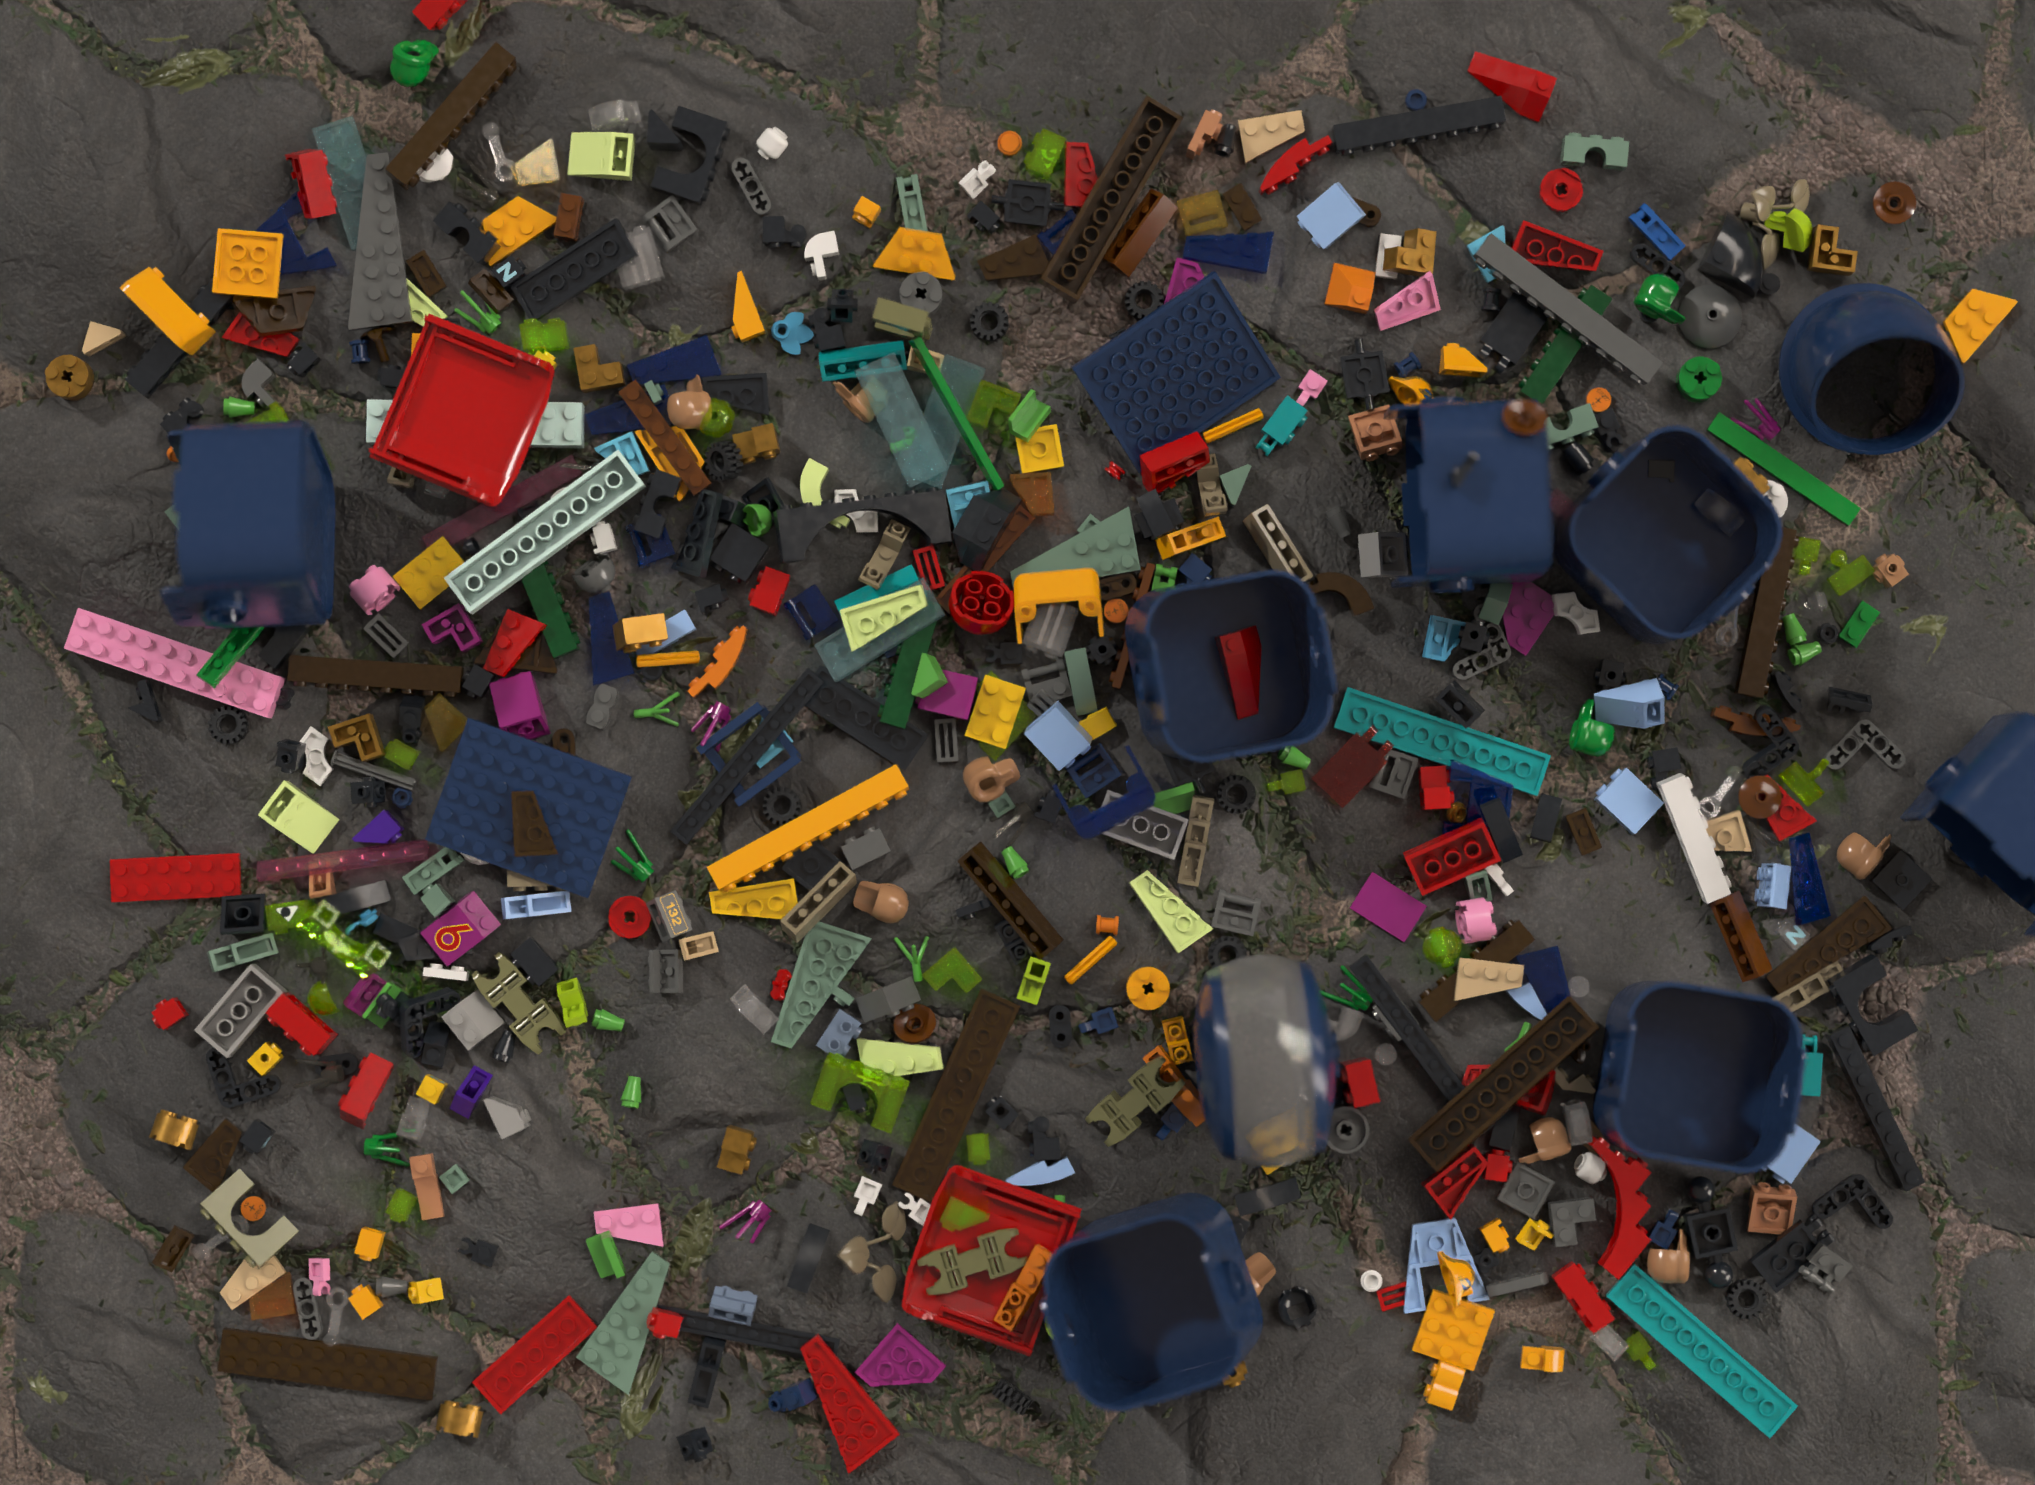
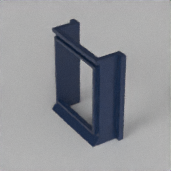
(717, 761)

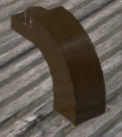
(1346, 586)

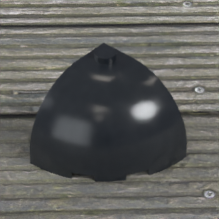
(1734, 256)

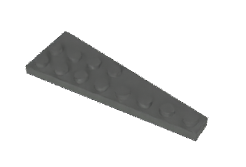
(379, 276)

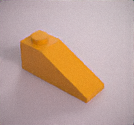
(745, 313)
(1190, 538)

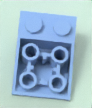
(1631, 705)
(1773, 885)

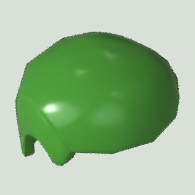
(758, 519)

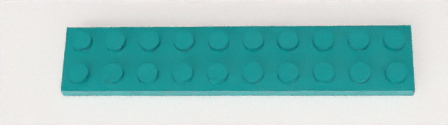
(1442, 740)
(1701, 1350)

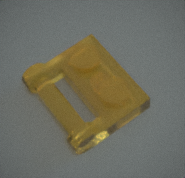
(1201, 206)

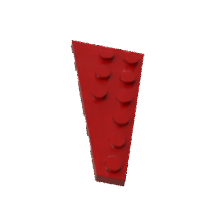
(851, 1413)

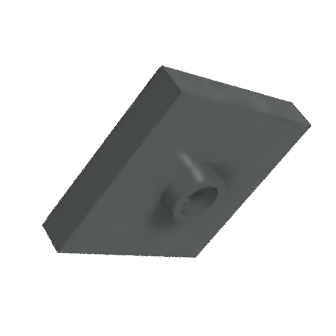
(1525, 1190)

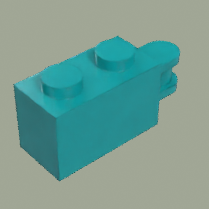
(1281, 424)
(1813, 1068)

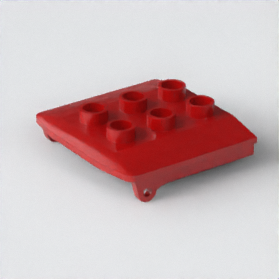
(464, 412)
(973, 1308)

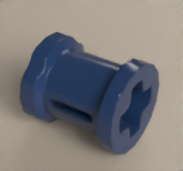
(359, 351)
(1407, 365)
(1668, 688)

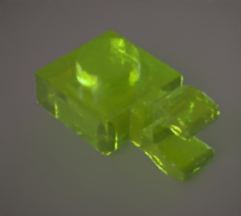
(1807, 552)
(1290, 782)
(1638, 1350)

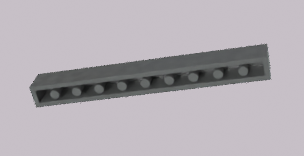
(1567, 309)

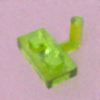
(1803, 783)

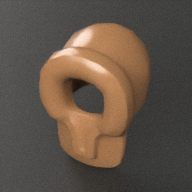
(855, 401)
(689, 407)
(989, 780)
(1859, 855)
(882, 901)
(1550, 1140)
(1670, 1265)
(1260, 1270)

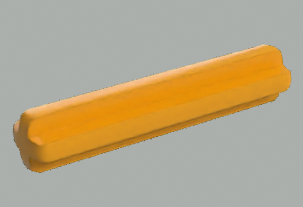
(1233, 425)
(670, 658)
(1090, 960)

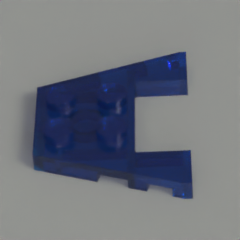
(293, 256)
(1482, 789)

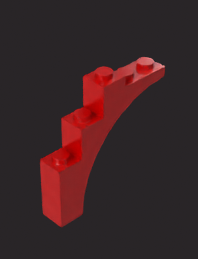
(1628, 1236)

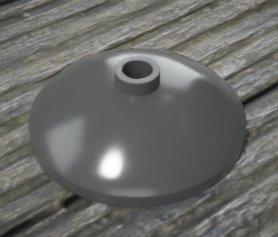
(1700, 327)

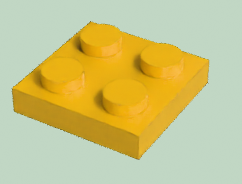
(1041, 451)

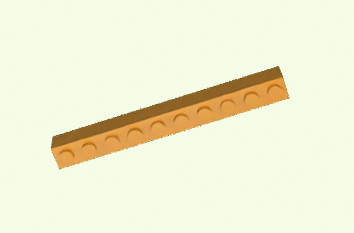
(808, 828)

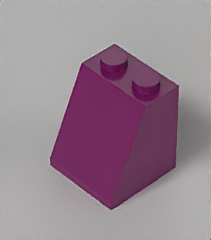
(953, 698)
(519, 706)

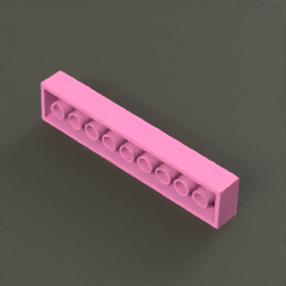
(171, 662)

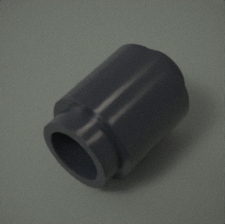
(1578, 458)

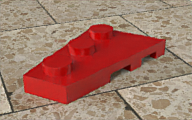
(1079, 173)
(243, 333)
(512, 639)
(1789, 816)

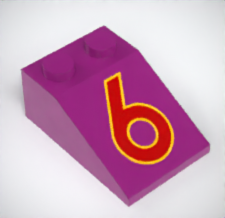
(460, 928)

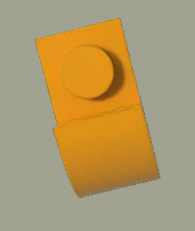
(1543, 1358)

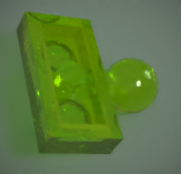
(1849, 574)

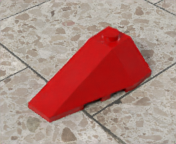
(1520, 87)
(1241, 665)
(1535, 1101)

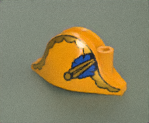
(1410, 389)
(1457, 1277)

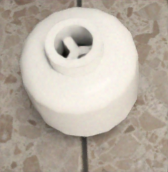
(772, 143)
(1590, 1168)

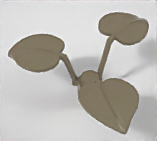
(1760, 211)
(856, 1252)

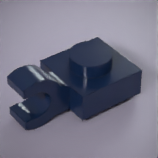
(1102, 1020)
(1172, 1119)
(1662, 1232)

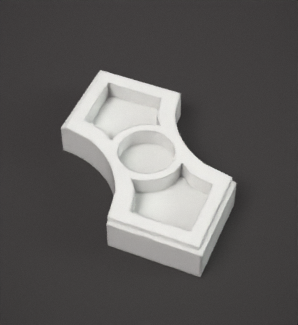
(864, 520)
(1582, 618)
(317, 766)

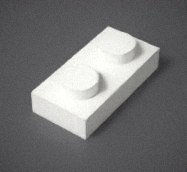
(1386, 241)
(437, 970)

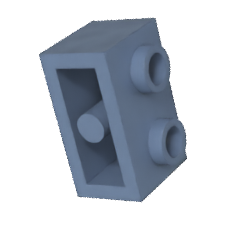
(839, 1033)

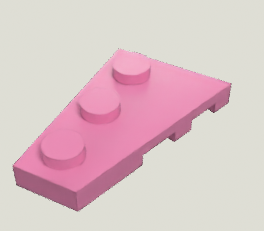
(1410, 303)
(632, 1223)

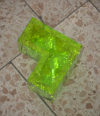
(546, 336)
(991, 398)
(952, 966)

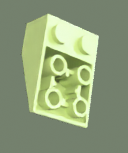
(602, 155)
(298, 816)

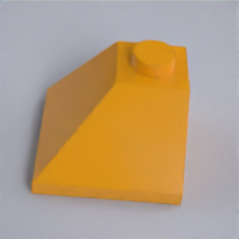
(1460, 362)

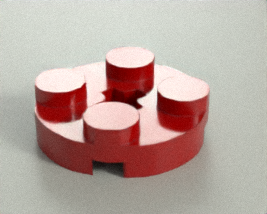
(1560, 177)
(617, 917)

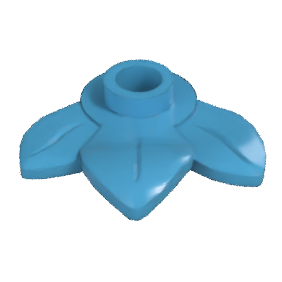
(795, 332)
(366, 918)

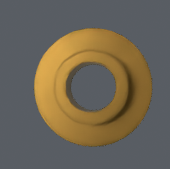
(1457, 812)

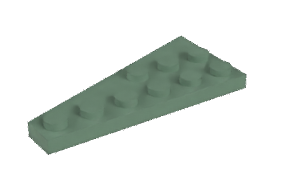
(1104, 547)
(820, 967)
(621, 1336)

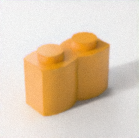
(1444, 1385)

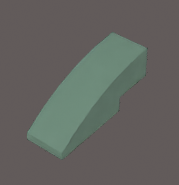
(1080, 681)
(242, 952)

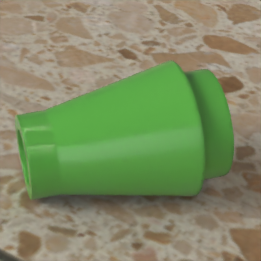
(237, 407)
(1794, 632)
(1802, 653)
(1294, 757)
(1015, 864)
(606, 1021)
(632, 1093)

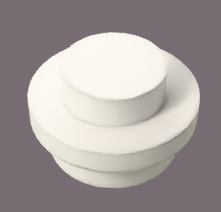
(1371, 1280)

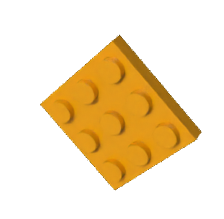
(247, 263)
(1453, 1332)

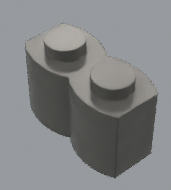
(604, 701)

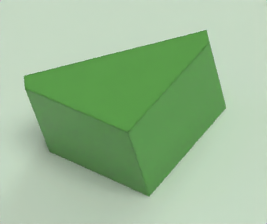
(928, 677)

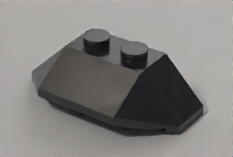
(983, 526)

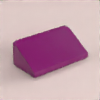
(364, 993)

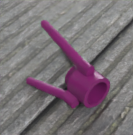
(1768, 427)
(719, 713)
(758, 1212)

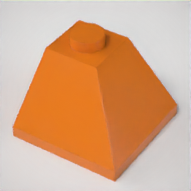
(1350, 288)

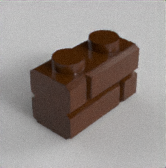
(568, 217)

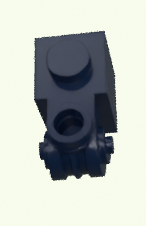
(1195, 570)
(793, 1396)

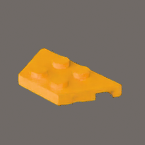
(516, 226)
(916, 252)
(1975, 320)
(662, 462)

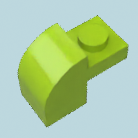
(1796, 228)
(1033, 980)
(572, 1002)

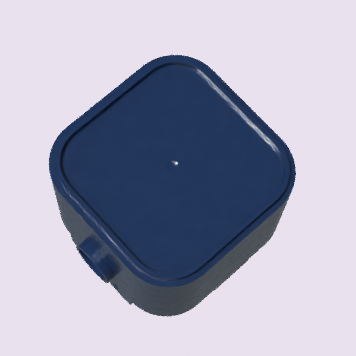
(1499, 515)
(252, 526)
(1652, 552)
(1181, 676)
(1987, 805)
(1699, 1075)
(1151, 1303)

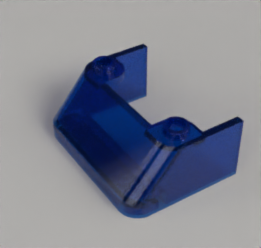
(1140, 797)

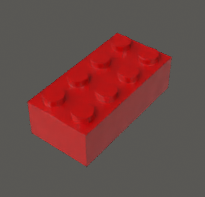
(1451, 856)

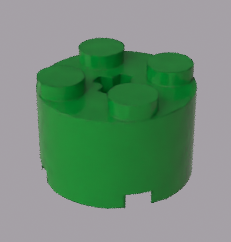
(1708, 371)

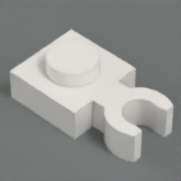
(1495, 874)
(919, 1209)

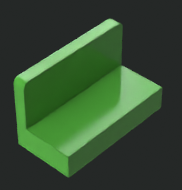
(1028, 417)
(1175, 799)
(393, 990)
(605, 1255)

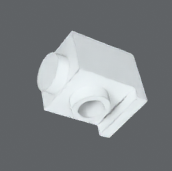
(603, 538)

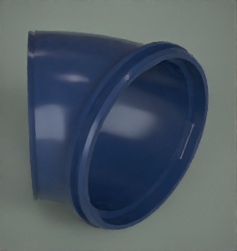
(1845, 321)

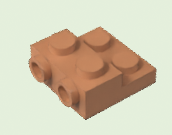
(1208, 129)
(1374, 434)
(1771, 1208)

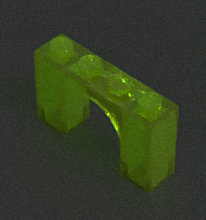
(361, 958)
(840, 1071)

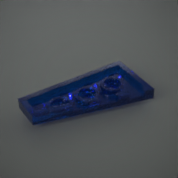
(620, 418)
(606, 660)
(1808, 889)

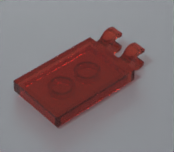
(1352, 767)

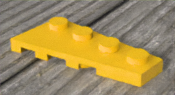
(758, 900)

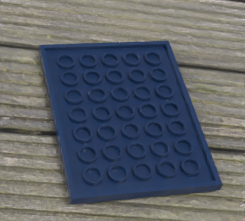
(1176, 369)
(573, 793)

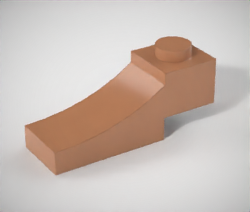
(427, 1186)

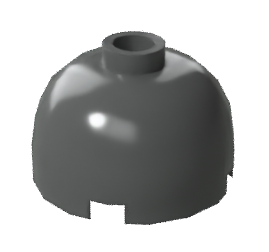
(596, 574)

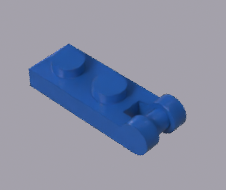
(1657, 232)

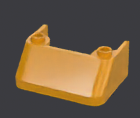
(168, 310)
(1055, 587)

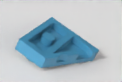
(1441, 638)

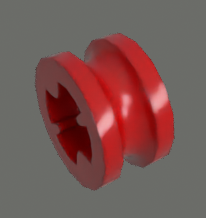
(1114, 471)

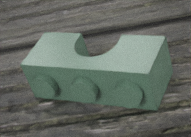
(1612, 151)
(1581, 423)

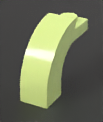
(810, 487)

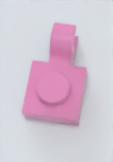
(1311, 386)
(319, 1272)

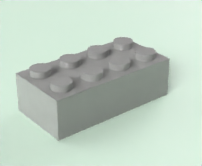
(1149, 830)
(240, 1010)

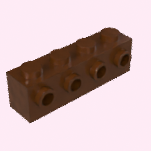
(1141, 234)
(1741, 936)

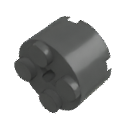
(924, 283)

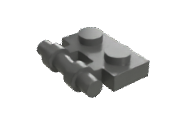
(1829, 1262)

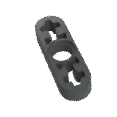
(738, 175)
(1517, 1283)
(305, 1325)

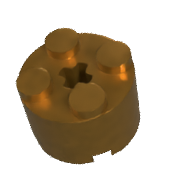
(57, 376)
(173, 1130)
(459, 1419)

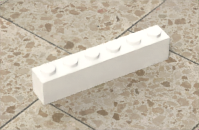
(1694, 838)

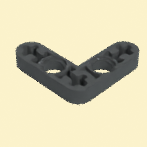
(1489, 653)
(1860, 740)

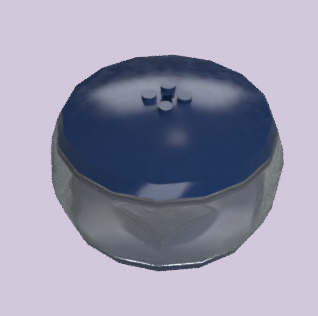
(1265, 1060)

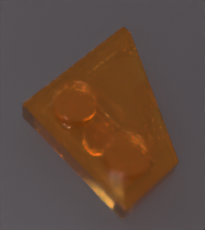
(1035, 492)
(274, 1300)

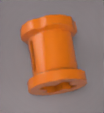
(1107, 924)

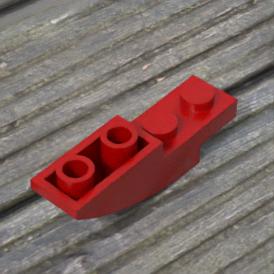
(1286, 166)

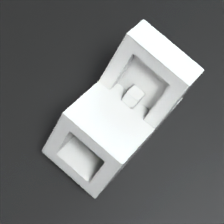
(820, 247)

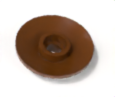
(1902, 195)
(1527, 410)
(1749, 799)
(919, 1015)

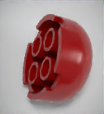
(984, 603)

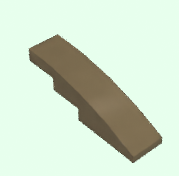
(1195, 840)
(1808, 989)

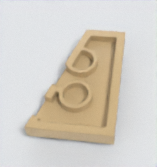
(1267, 132)
(1729, 832)
(1485, 977)
(249, 1281)

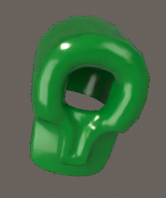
(410, 69)
(1656, 297)
(1590, 735)

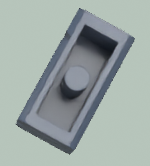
(733, 1305)

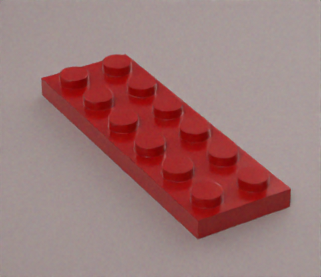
(175, 877)
(535, 1354)

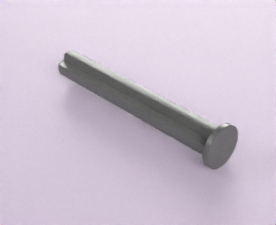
(372, 771)

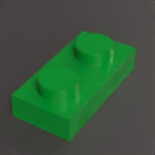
(1858, 624)

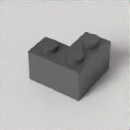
(888, 1000)
(1564, 1215)

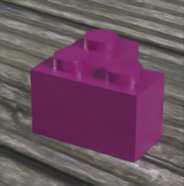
(453, 623)

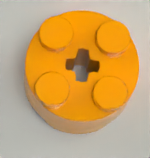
(1150, 1000)

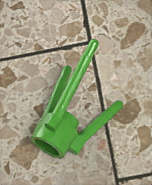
(488, 321)

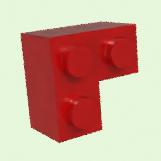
(770, 591)
(1434, 789)

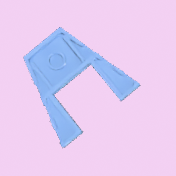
(1425, 1242)

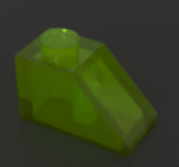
(961, 1215)

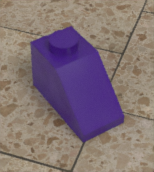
(381, 829)
(470, 1092)

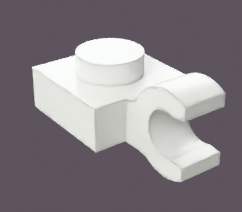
(975, 181)
(866, 1192)

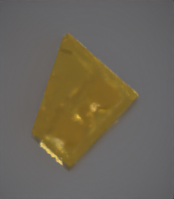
(537, 166)
(445, 721)

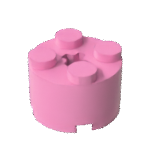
(374, 589)
(1475, 920)

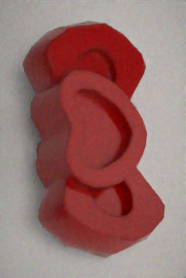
(780, 984)

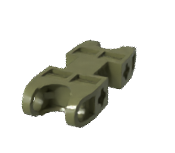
(518, 1003)
(1147, 1090)
(972, 1261)

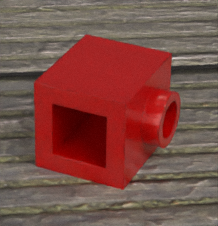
(168, 1013)
(1497, 1166)
(664, 1323)

